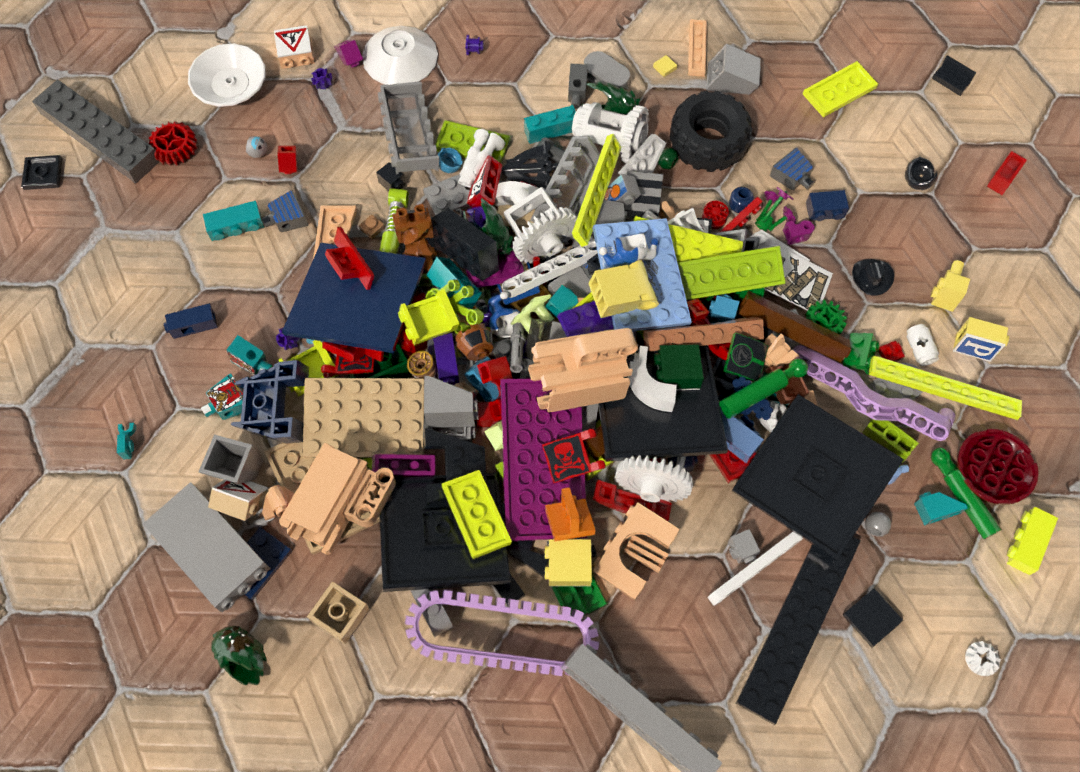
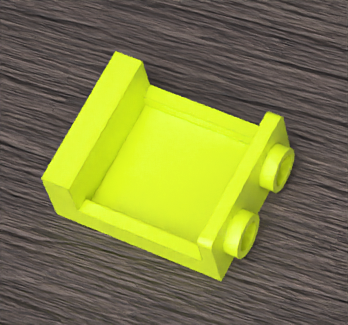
(428, 318)
(314, 359)

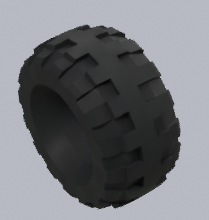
(714, 112)

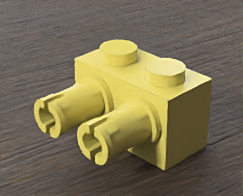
(951, 288)

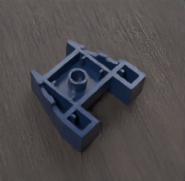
(265, 402)

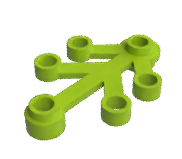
(473, 316)

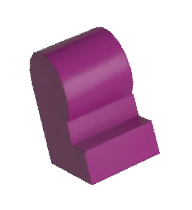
(798, 232)

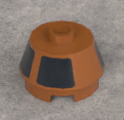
(475, 342)

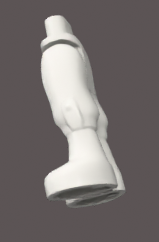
(477, 157)

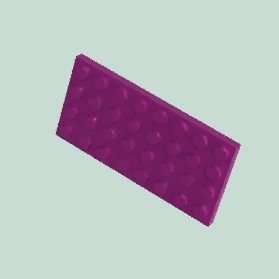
(525, 468)

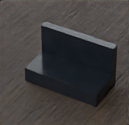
(954, 75)

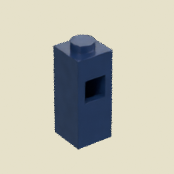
(190, 321)

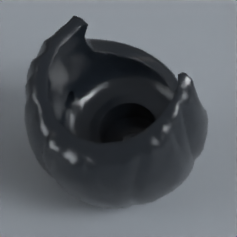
(918, 167)

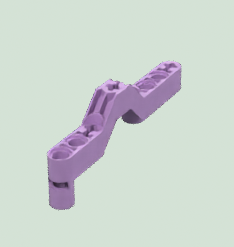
(889, 409)

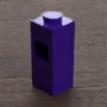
(446, 359)

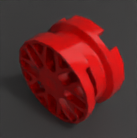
(716, 212)

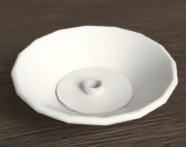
(400, 55)
(226, 75)

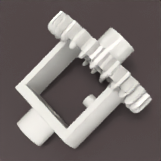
(545, 235)
(655, 479)

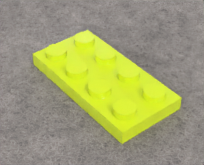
(840, 89)
(476, 514)

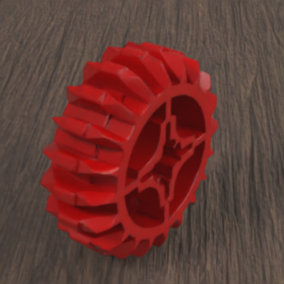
(170, 139)

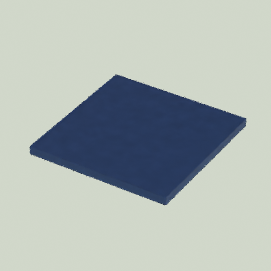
(346, 311)

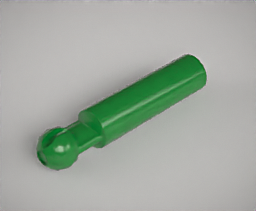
(762, 388)
(977, 510)

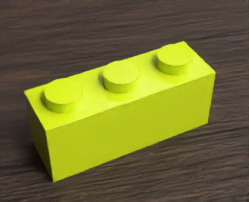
(1031, 540)

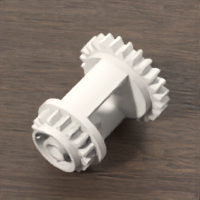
(629, 129)

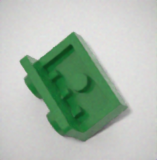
(862, 350)

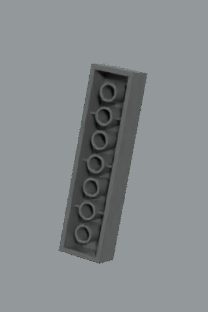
(96, 131)

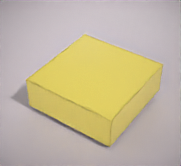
(665, 66)

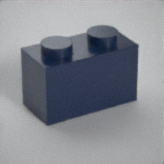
(827, 205)

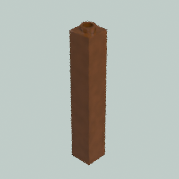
(795, 327)

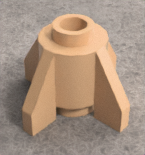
(778, 351)
(276, 501)

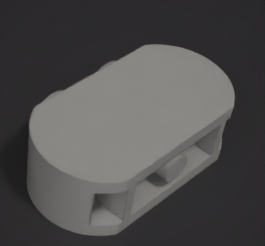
(606, 70)
(434, 615)

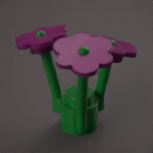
(764, 221)

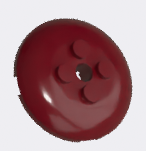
(1011, 457)

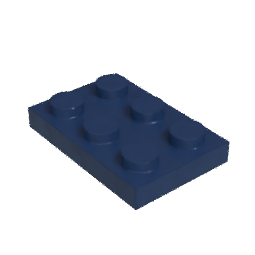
(271, 552)

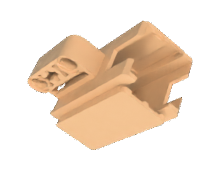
(583, 368)
(332, 495)

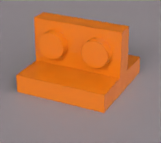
(569, 518)

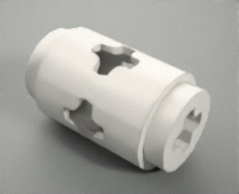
(923, 355)

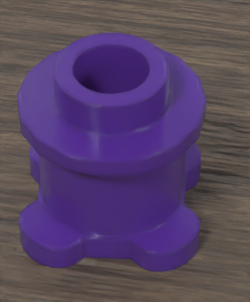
(473, 45)

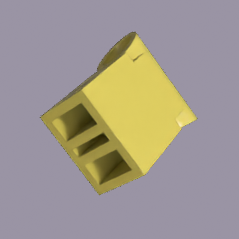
(622, 289)

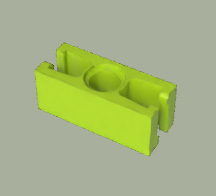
(899, 437)

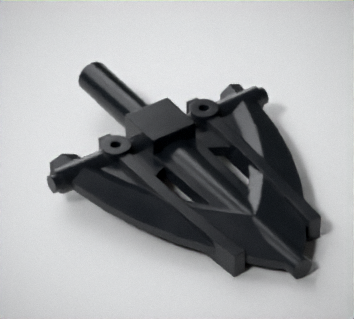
(516, 169)

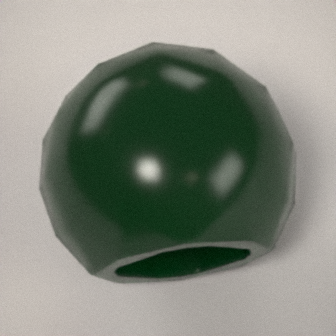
(668, 158)

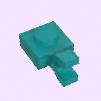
(125, 445)

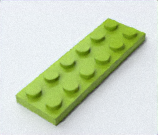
(732, 273)

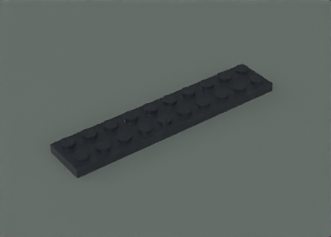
(794, 632)

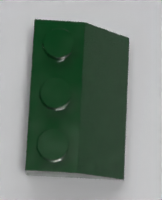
(393, 366)

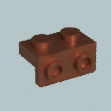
(795, 387)

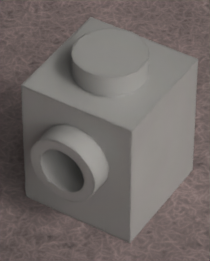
(743, 547)

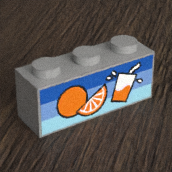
(623, 190)

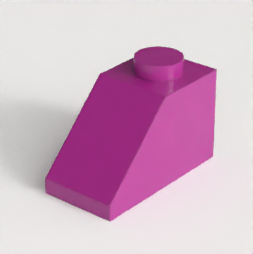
(349, 53)

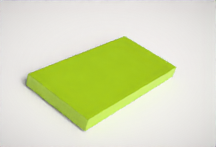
(462, 138)

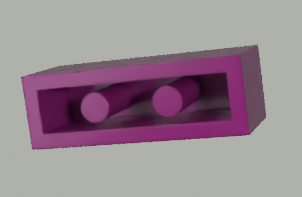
(405, 465)

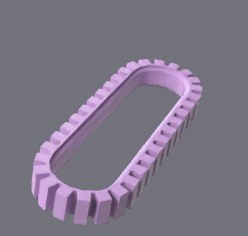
(525, 609)

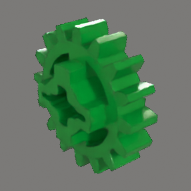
(828, 316)

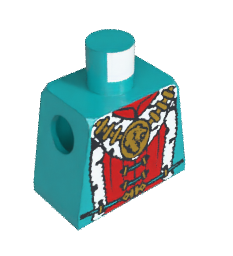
(247, 356)
(225, 399)

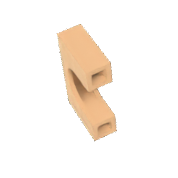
(639, 522)

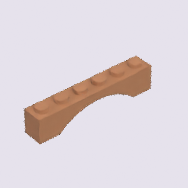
(704, 334)

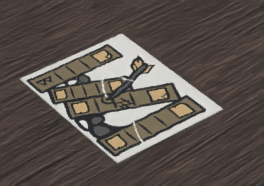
(803, 281)

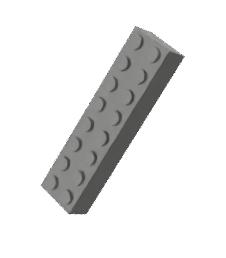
(638, 712)

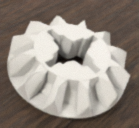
(974, 661)

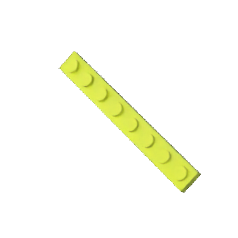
(596, 191)
(945, 387)

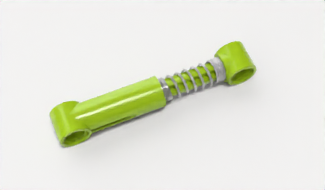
(396, 199)

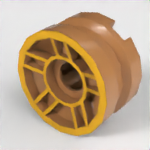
(418, 360)

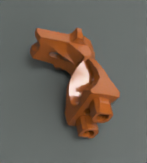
(417, 228)

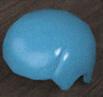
(449, 160)

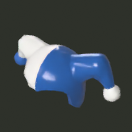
(630, 250)
(501, 317)

